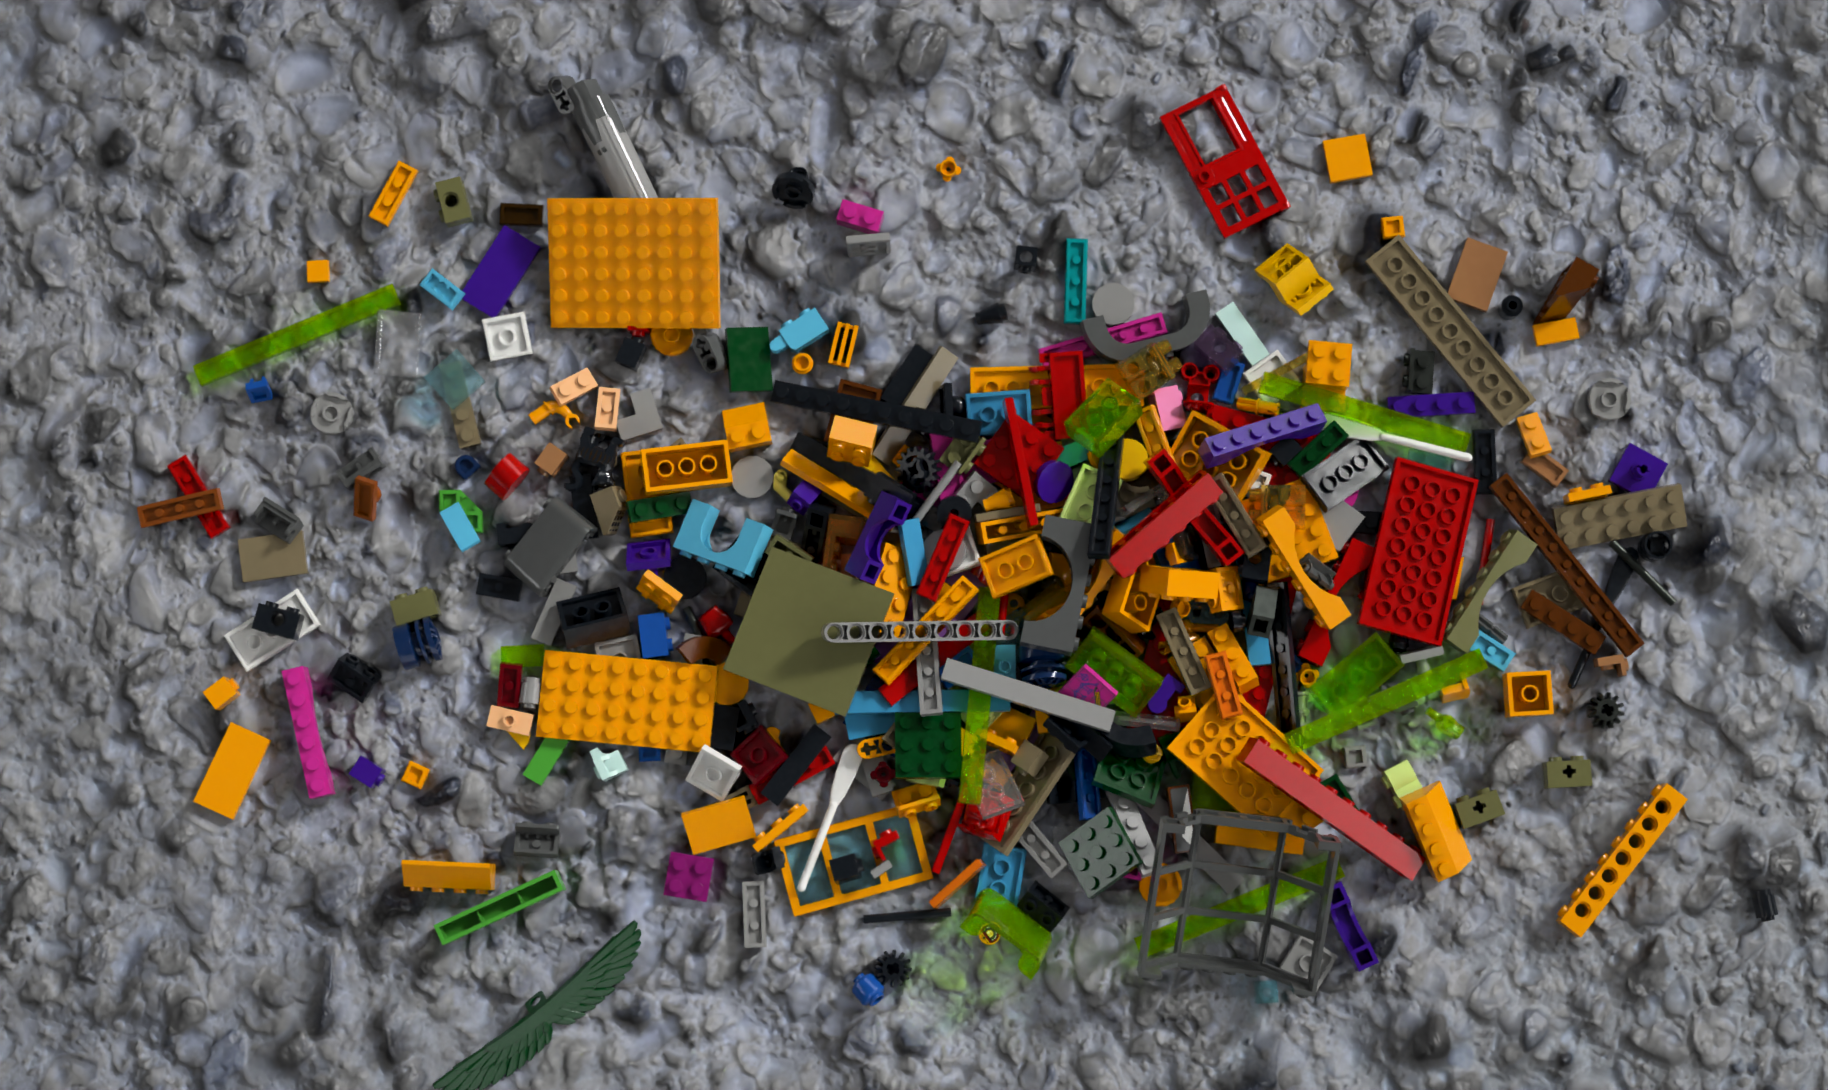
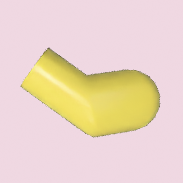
(780, 484)

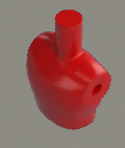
(716, 623)

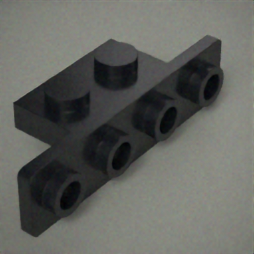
(1078, 736)

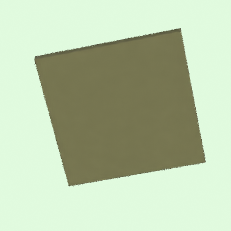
(782, 631)

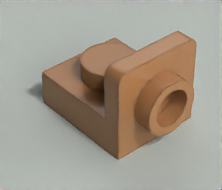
(1608, 662)

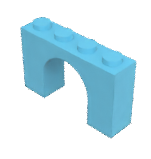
(741, 557)

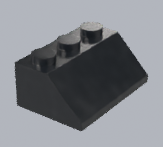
(593, 618)

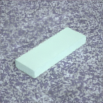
(1241, 331)

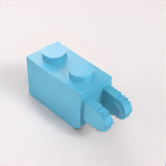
(800, 332)

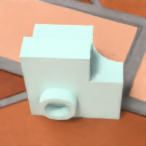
(608, 765)

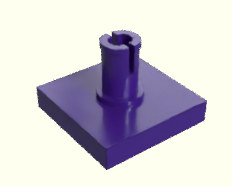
(1637, 470)
(648, 555)

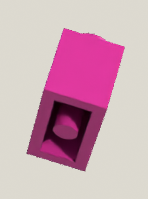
(860, 217)

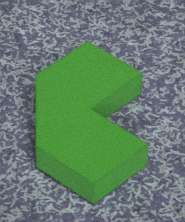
(473, 512)

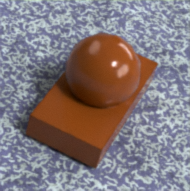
(366, 498)

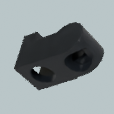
(511, 536)

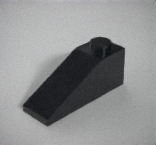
(816, 529)

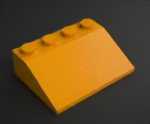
(1240, 471)

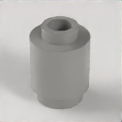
(530, 692)

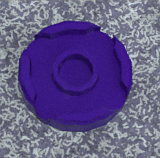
(1053, 481)

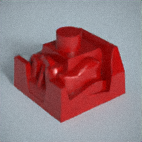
(990, 828)

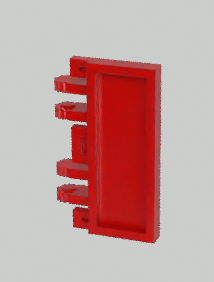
(1066, 389)

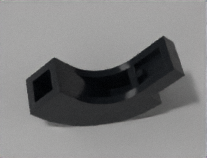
(1131, 741)

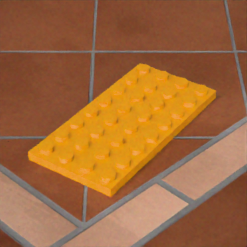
(626, 701)

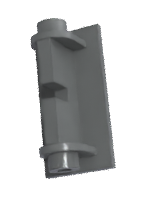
(1317, 571)

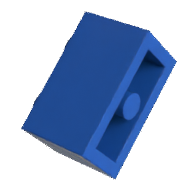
(655, 636)

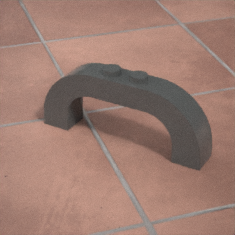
(1105, 346)

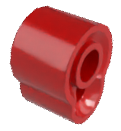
(506, 476)

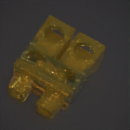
(1148, 369)
(1280, 495)

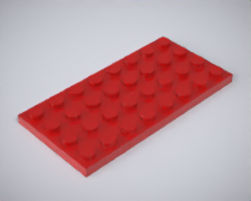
(1417, 552)

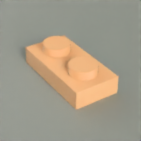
(573, 387)
(607, 409)

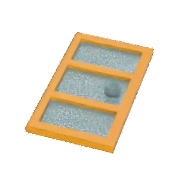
(849, 837)

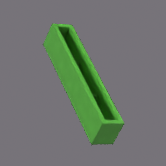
(499, 907)

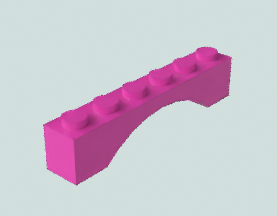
(313, 759)

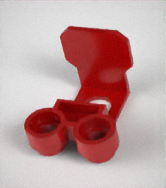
(1199, 384)

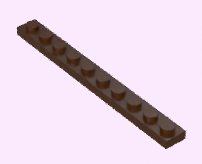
(1566, 565)

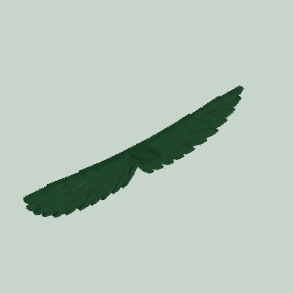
(565, 1005)

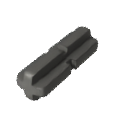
(1494, 632)

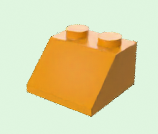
(747, 427)

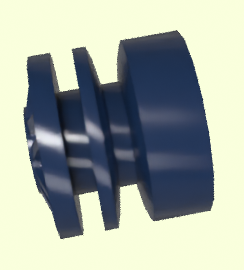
(416, 643)
(1042, 668)

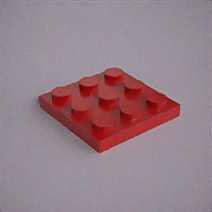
(998, 457)

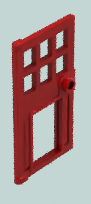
(1220, 170)

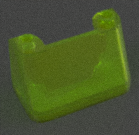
(1010, 922)

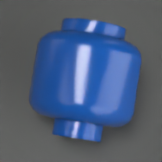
(868, 989)

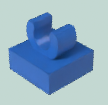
(258, 390)

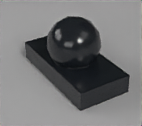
(951, 404)

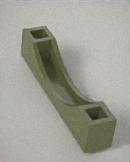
(1463, 626)

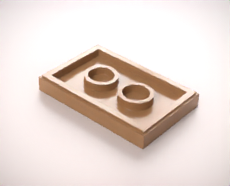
(1477, 274)

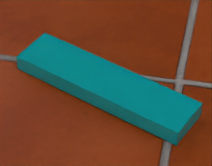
(1075, 281)

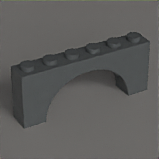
(1059, 630)

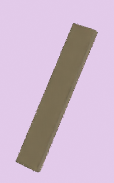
(919, 396)

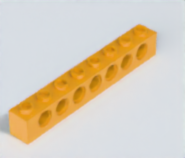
(1673, 802)

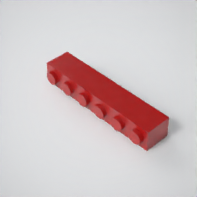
(1163, 523)

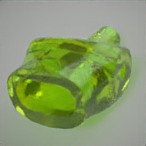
(1445, 724)

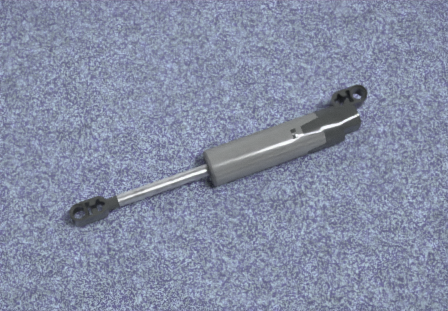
(620, 170)

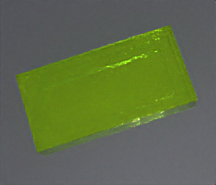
(524, 654)

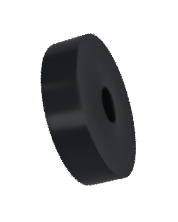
(953, 502)

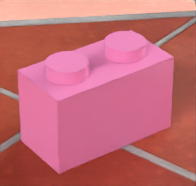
(1169, 408)

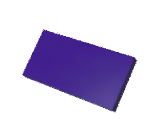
(500, 272)

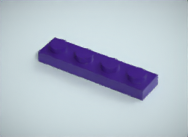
(1433, 404)

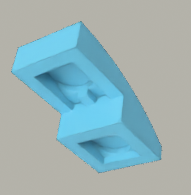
(460, 527)

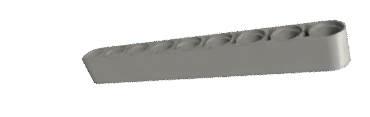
(930, 634)

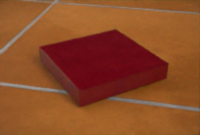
(759, 755)

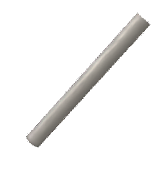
(938, 490)

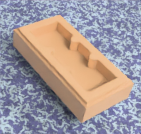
(510, 720)

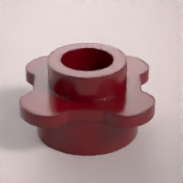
(883, 780)

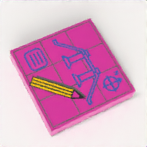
(1089, 687)

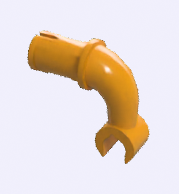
(551, 407)

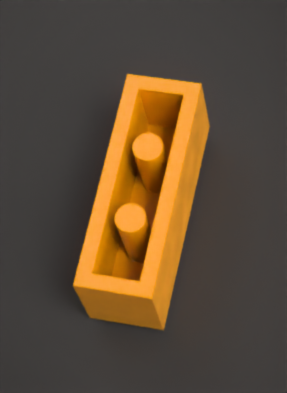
(1242, 671)

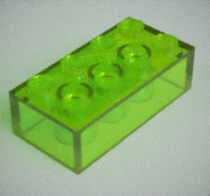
(1118, 667)
(1356, 675)

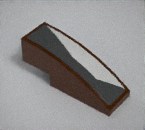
(1178, 801)

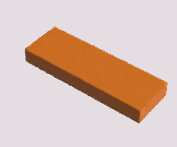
(1223, 685)
(957, 883)

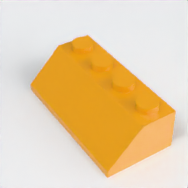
(1436, 831)
(444, 875)

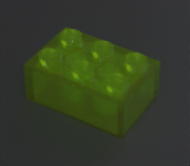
(1103, 417)

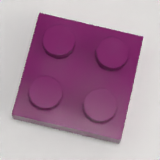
(688, 876)

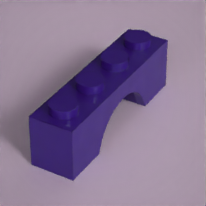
(865, 559)
(1349, 930)

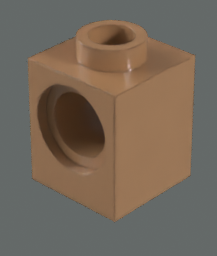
(551, 460)

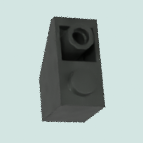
(1262, 611)

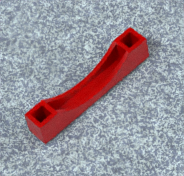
(1207, 527)
(1316, 643)

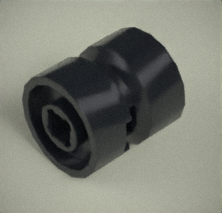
(1655, 546)

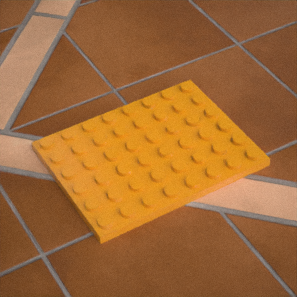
(634, 262)

